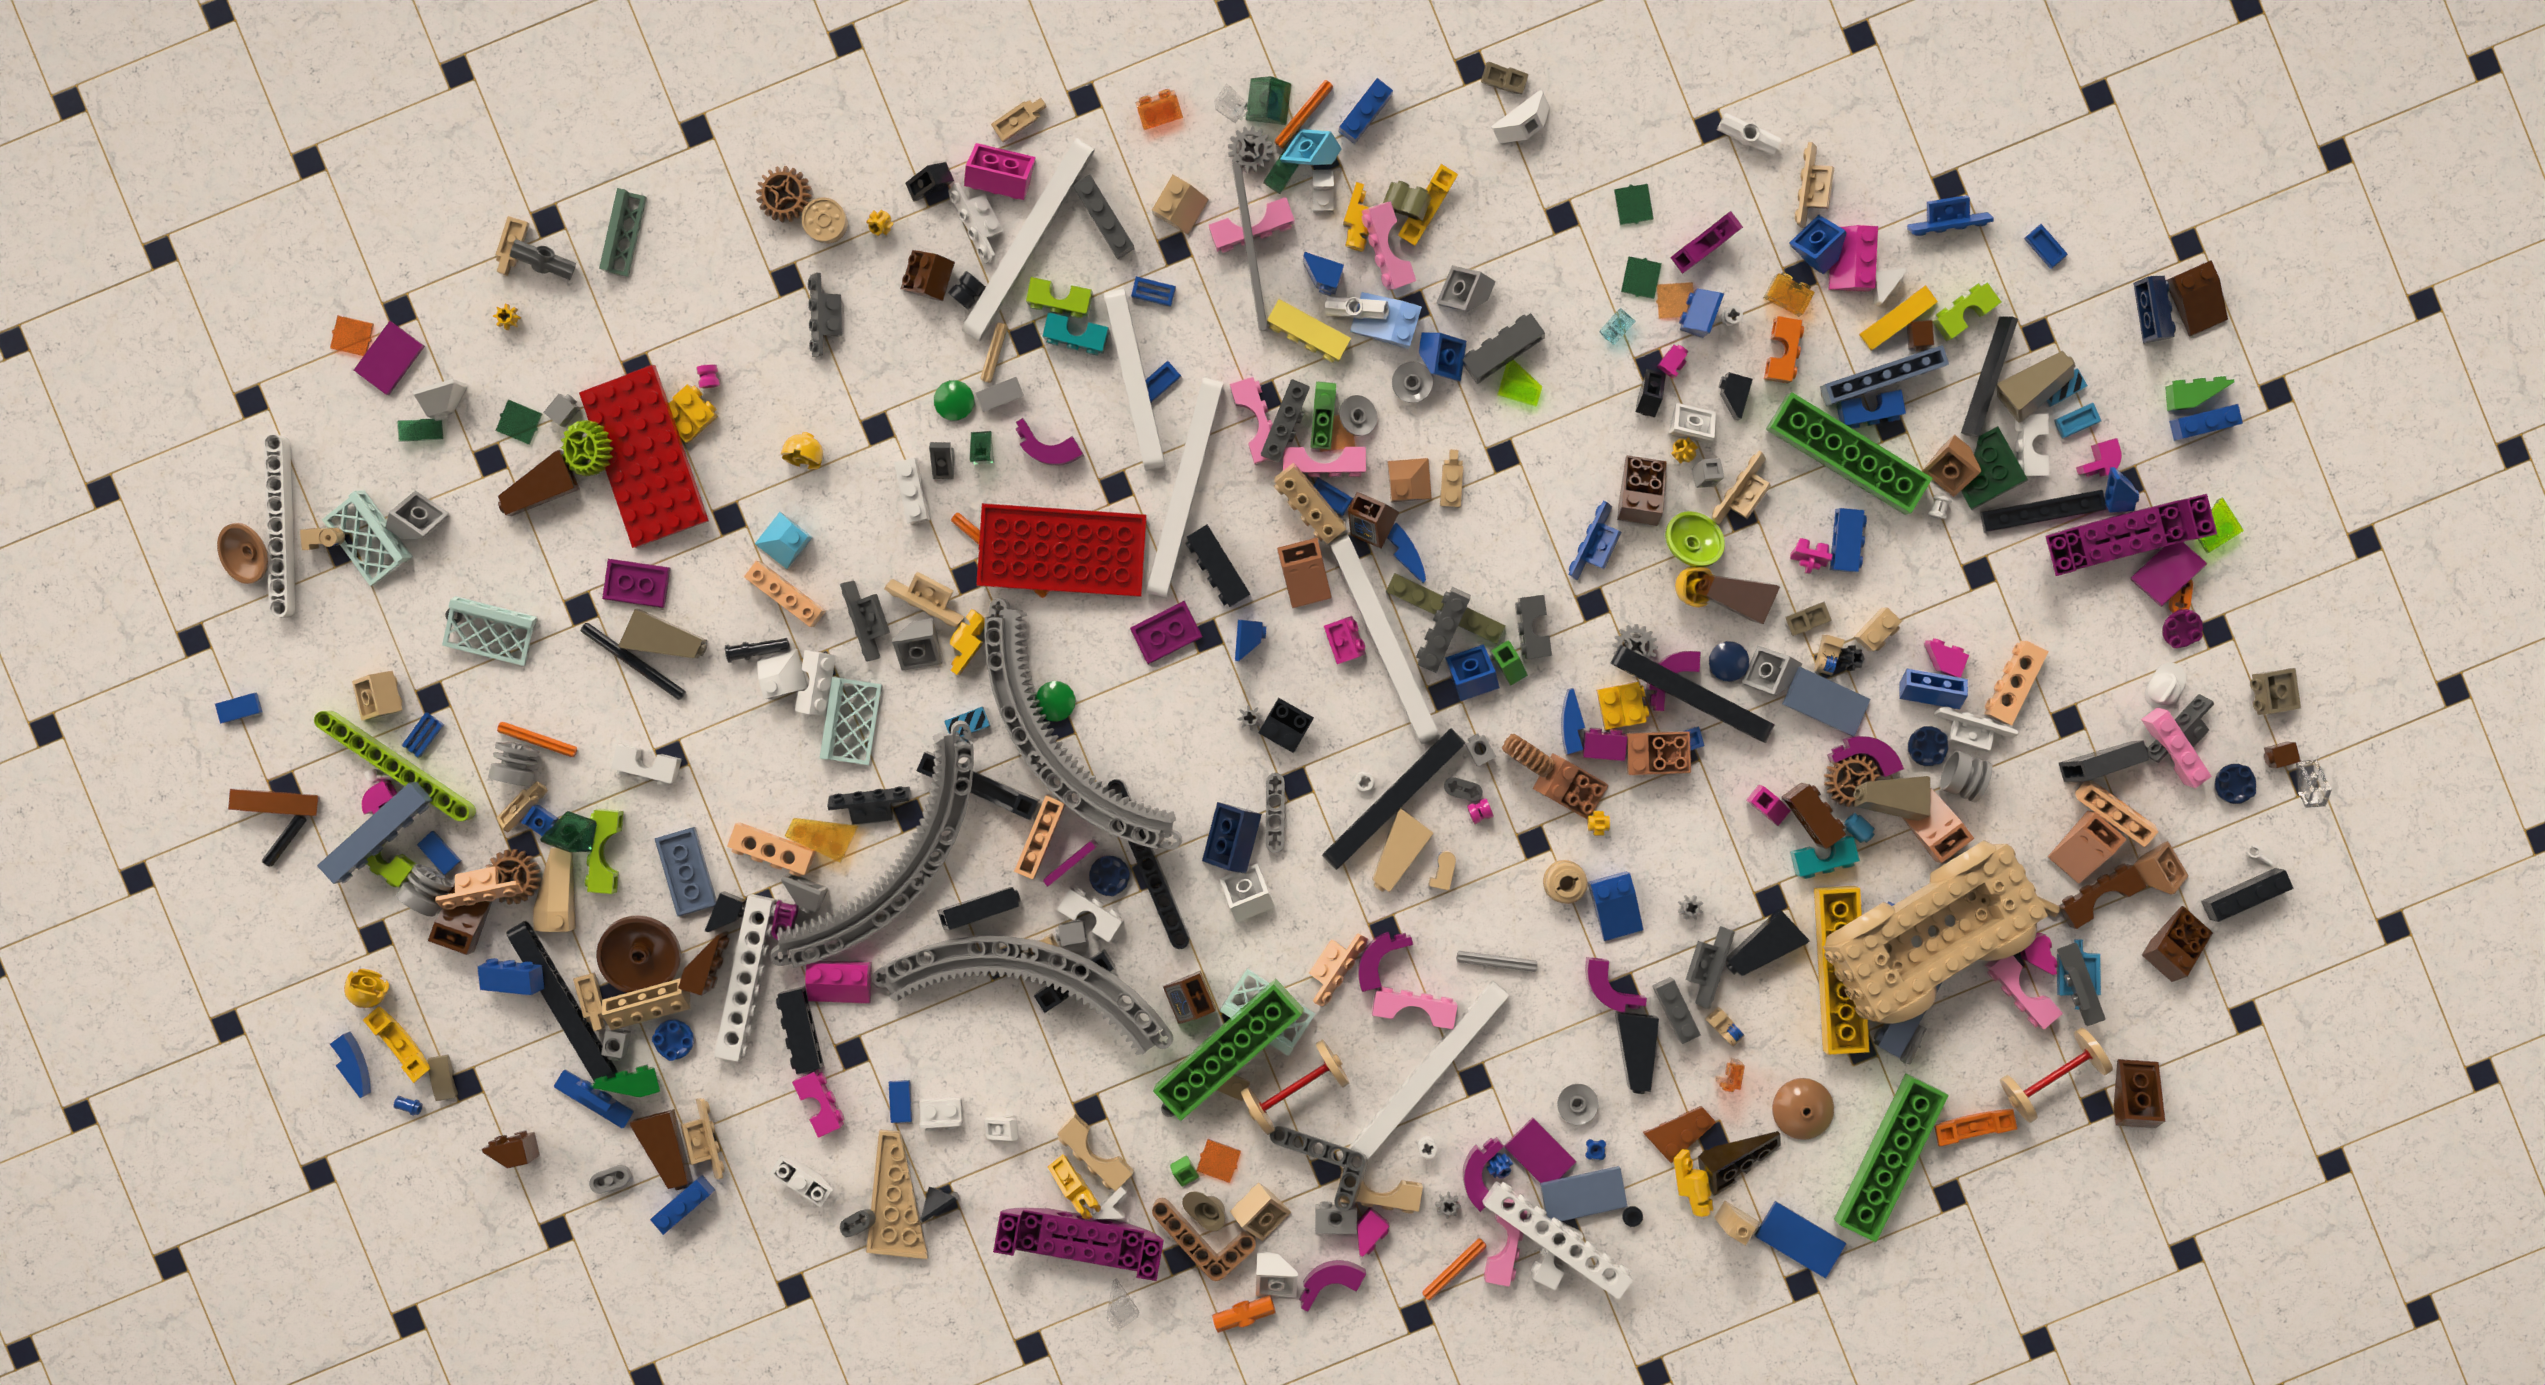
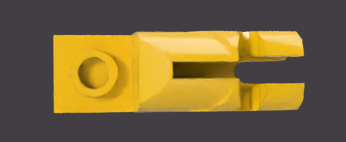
(1354, 220)
(966, 641)
(1693, 1184)
(1073, 1186)

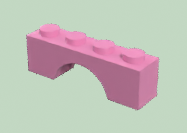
(1277, 216)
(1379, 221)
(1247, 395)
(1351, 461)
(2168, 733)
(1388, 1003)
(2039, 1009)
(1500, 1266)

